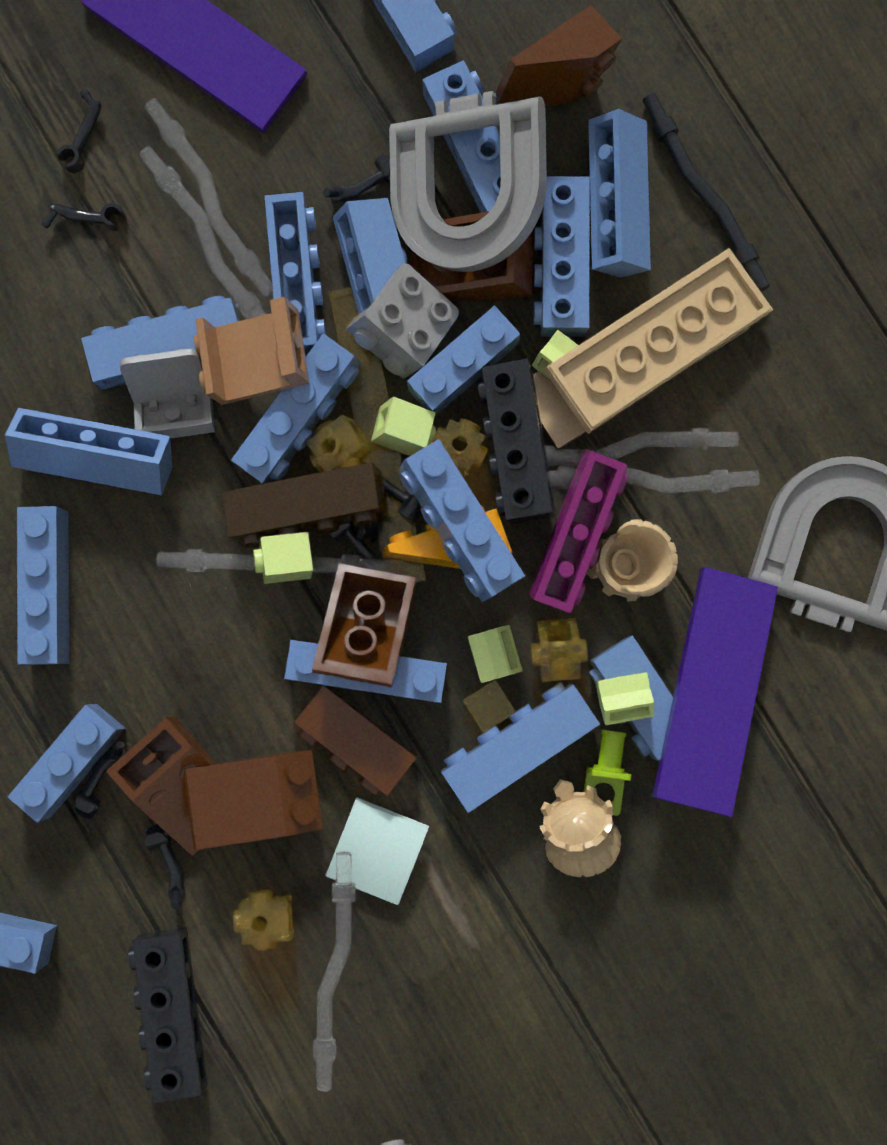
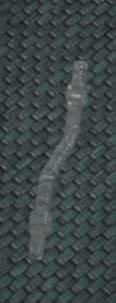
(174, 136)
(170, 182)
(697, 439)
(718, 480)
(198, 561)
(343, 895)

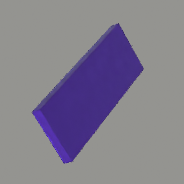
(209, 52)
(715, 692)

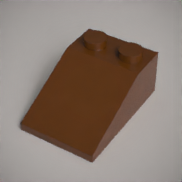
(562, 62)
(502, 281)
(365, 625)
(252, 799)

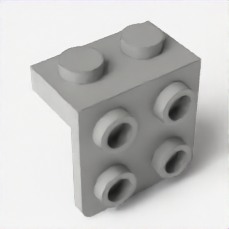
(404, 322)
(168, 393)

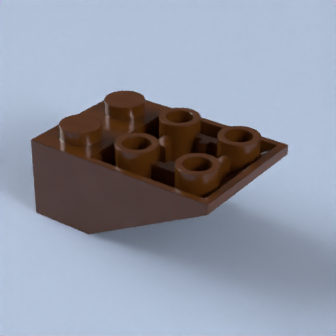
(155, 777)

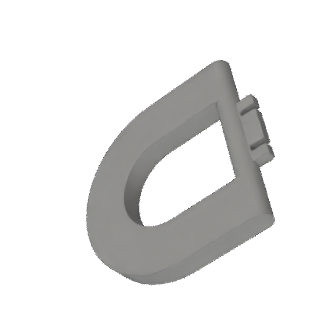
(520, 191)
(788, 529)

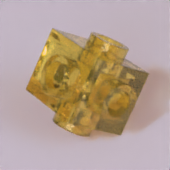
(469, 433)
(339, 444)
(560, 657)
(274, 909)

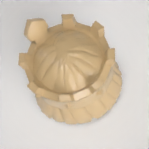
(635, 561)
(580, 831)

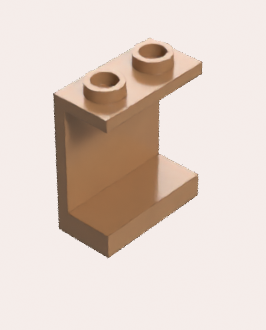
(252, 354)

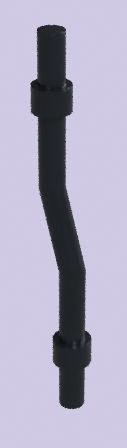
(666, 132)

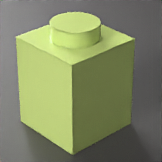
(403, 426)
(284, 558)

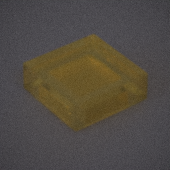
(489, 706)

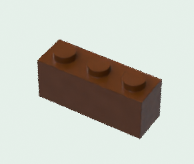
(354, 741)

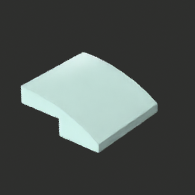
(381, 848)

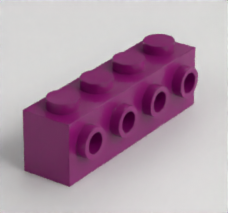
(577, 531)

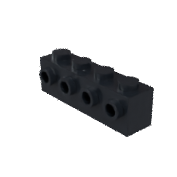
(518, 442)
(169, 1015)

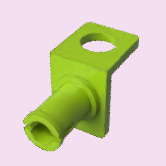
(609, 767)

